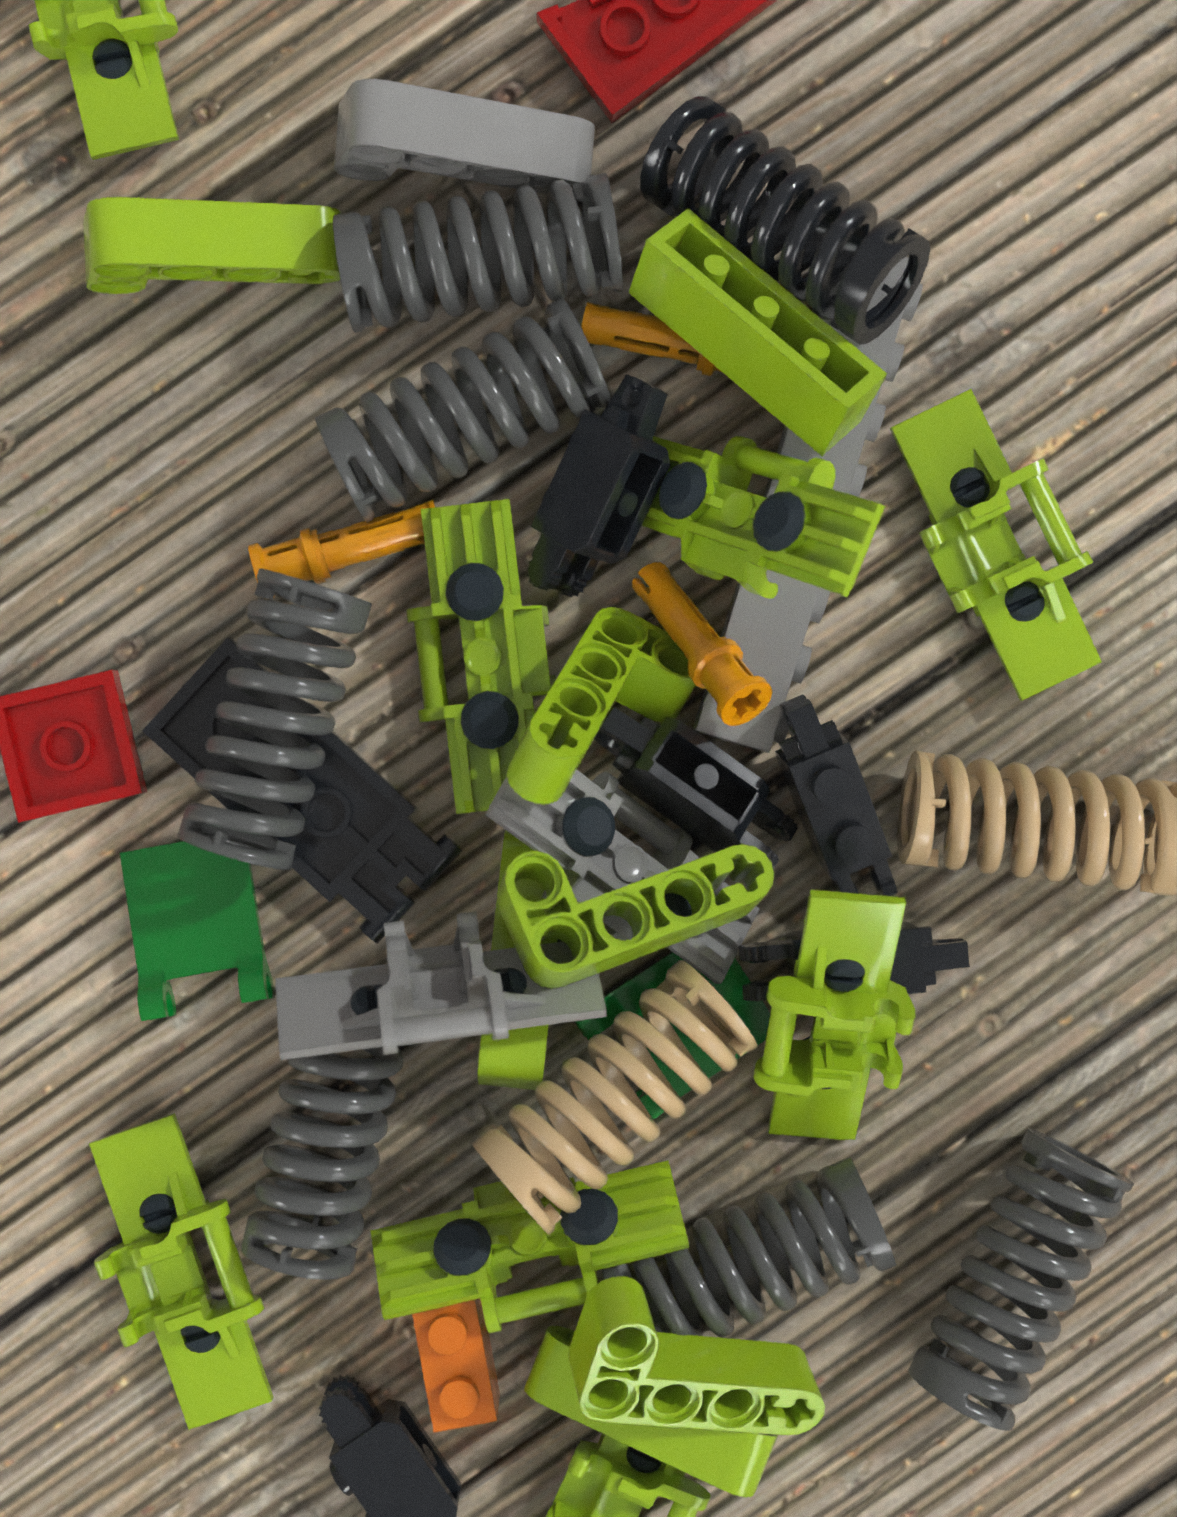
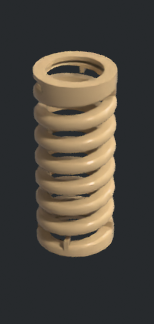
(926, 780)
(688, 1004)

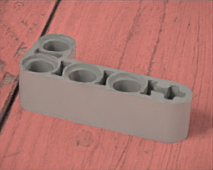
(457, 136)

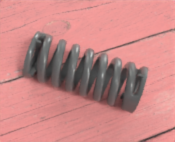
(590, 239)
(558, 346)
(254, 835)
(308, 1164)
(839, 1191)
(1101, 1198)

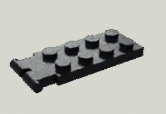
(356, 823)

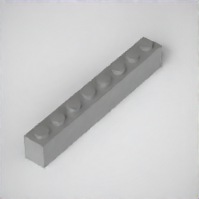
(775, 628)

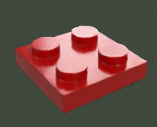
(69, 746)

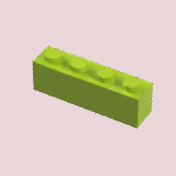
(755, 331)

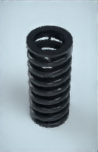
(815, 233)

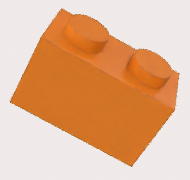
(457, 1365)

